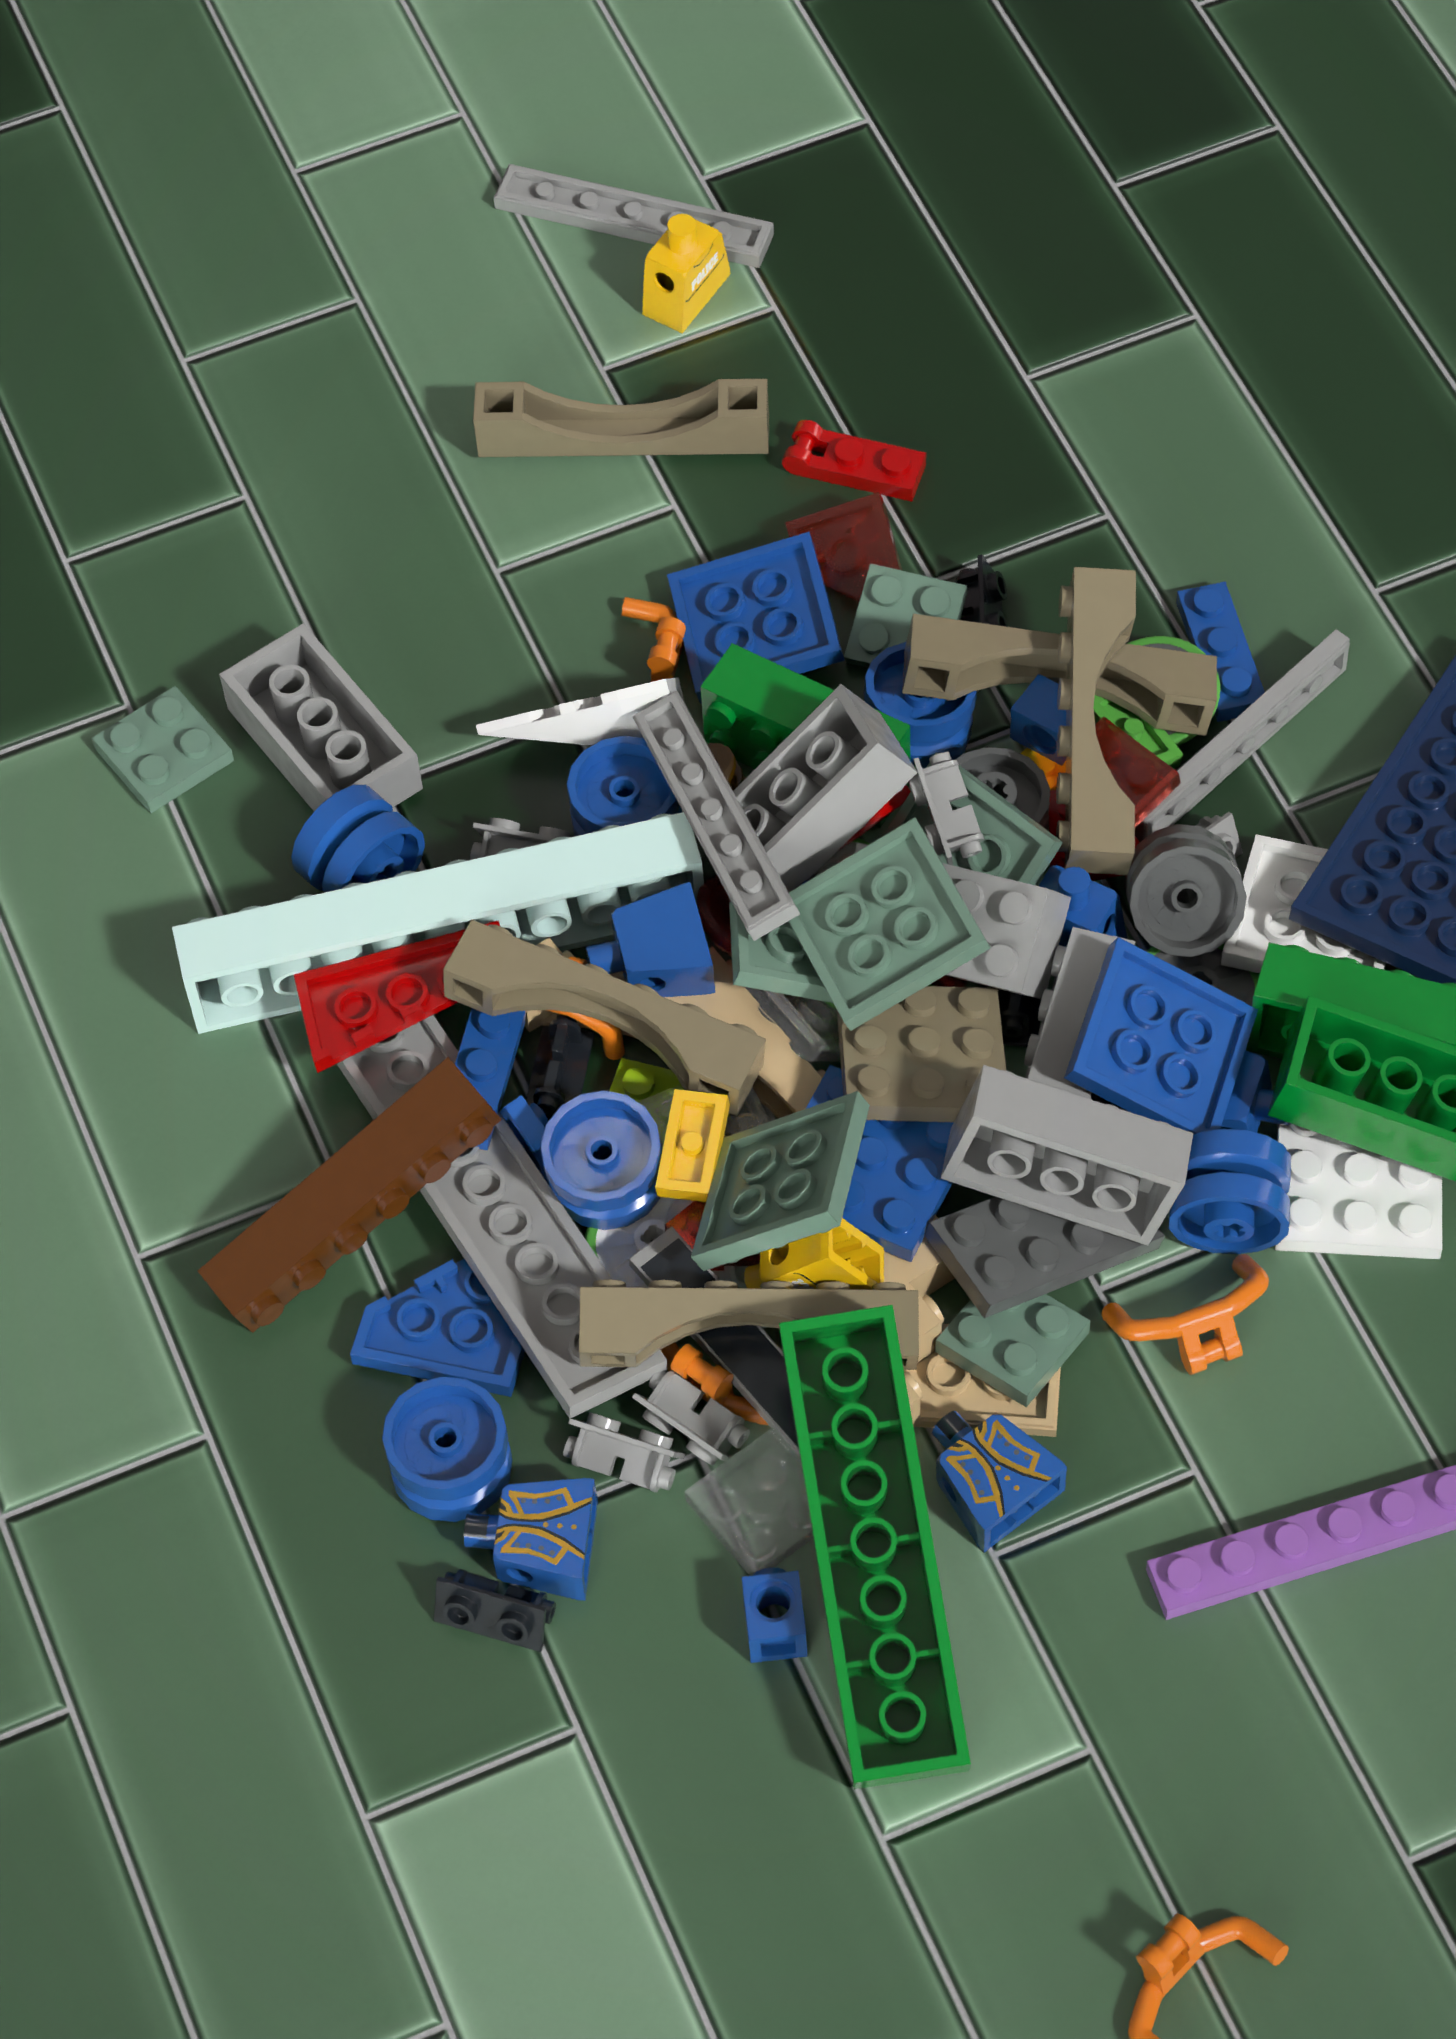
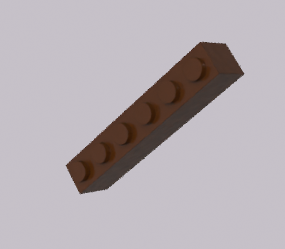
(349, 1196)

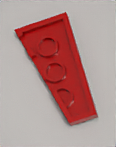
(373, 997)

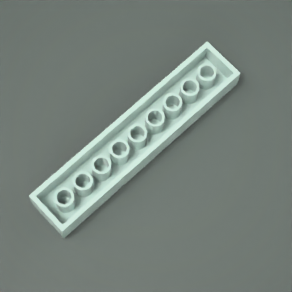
(565, 889)

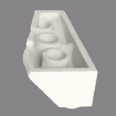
(585, 719)

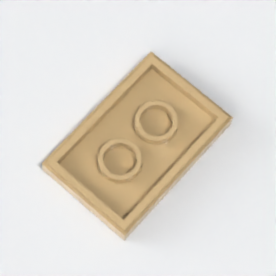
(954, 1389)

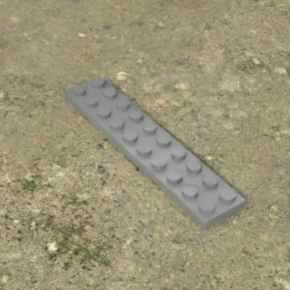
(506, 1228)

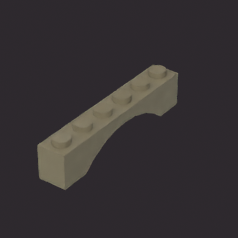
(530, 422)
(958, 657)
(1098, 814)
(508, 975)
(632, 1323)

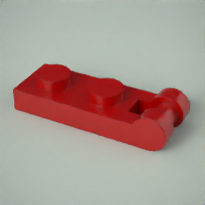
(854, 461)

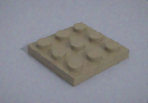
(923, 1053)

